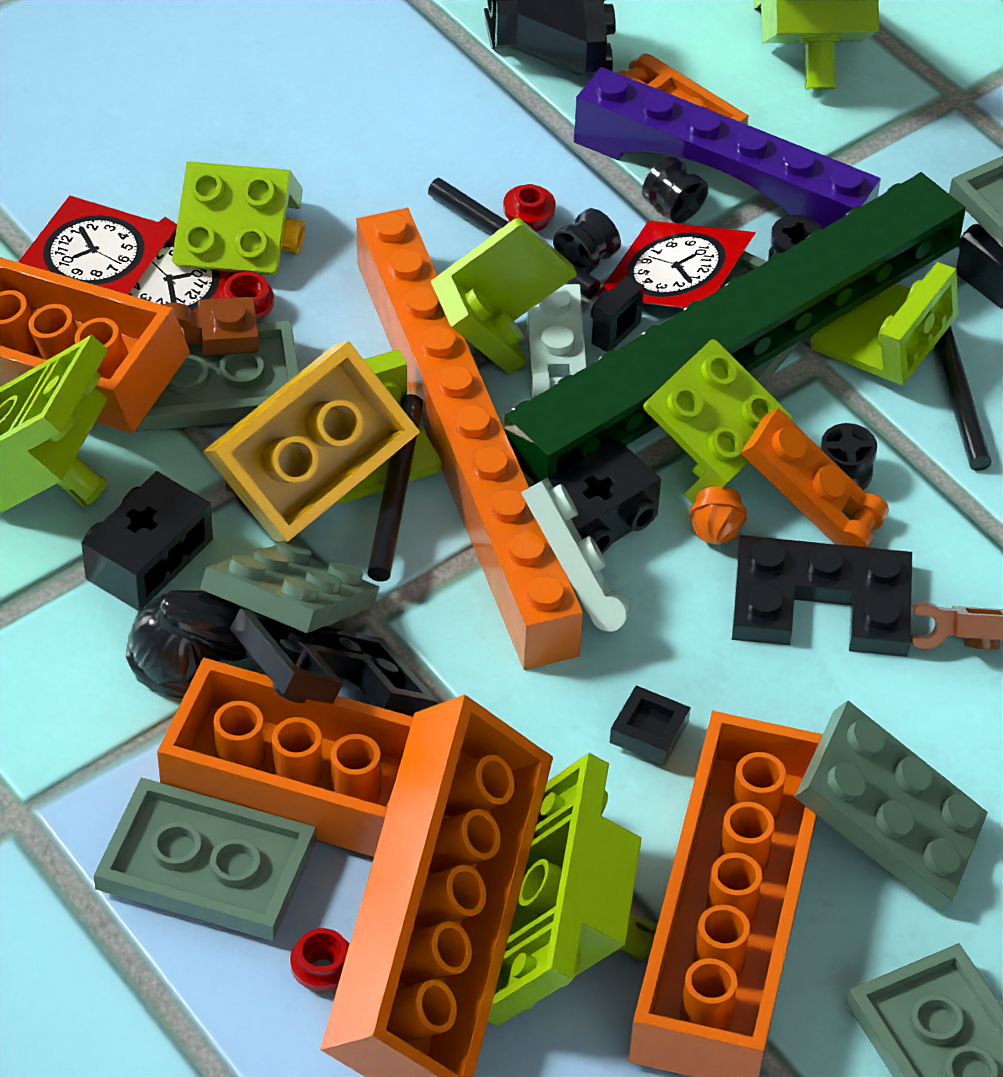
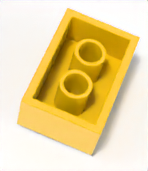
(311, 441)

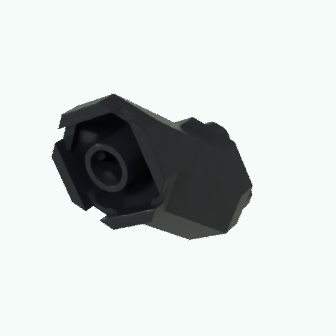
(555, 31)

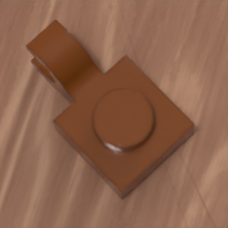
(220, 325)
(978, 626)

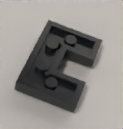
(868, 579)
(313, 663)

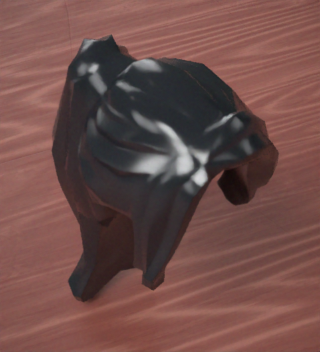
(175, 636)

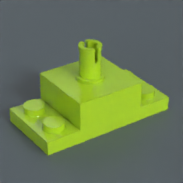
(818, 27)
(46, 423)
(571, 894)

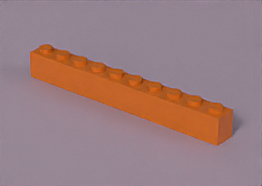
(471, 443)

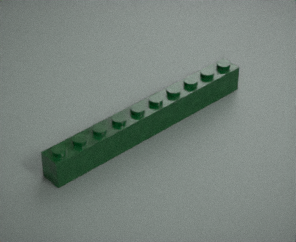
(748, 316)

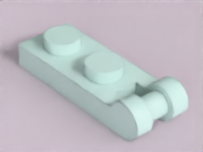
(555, 338)
(577, 556)

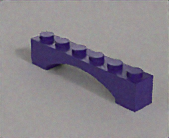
(629, 116)

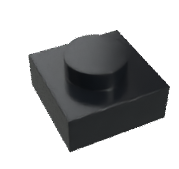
(616, 313)
(650, 725)

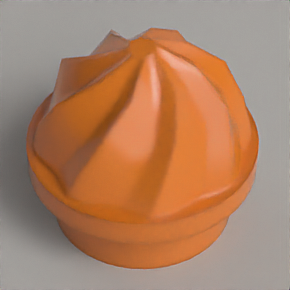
(717, 515)

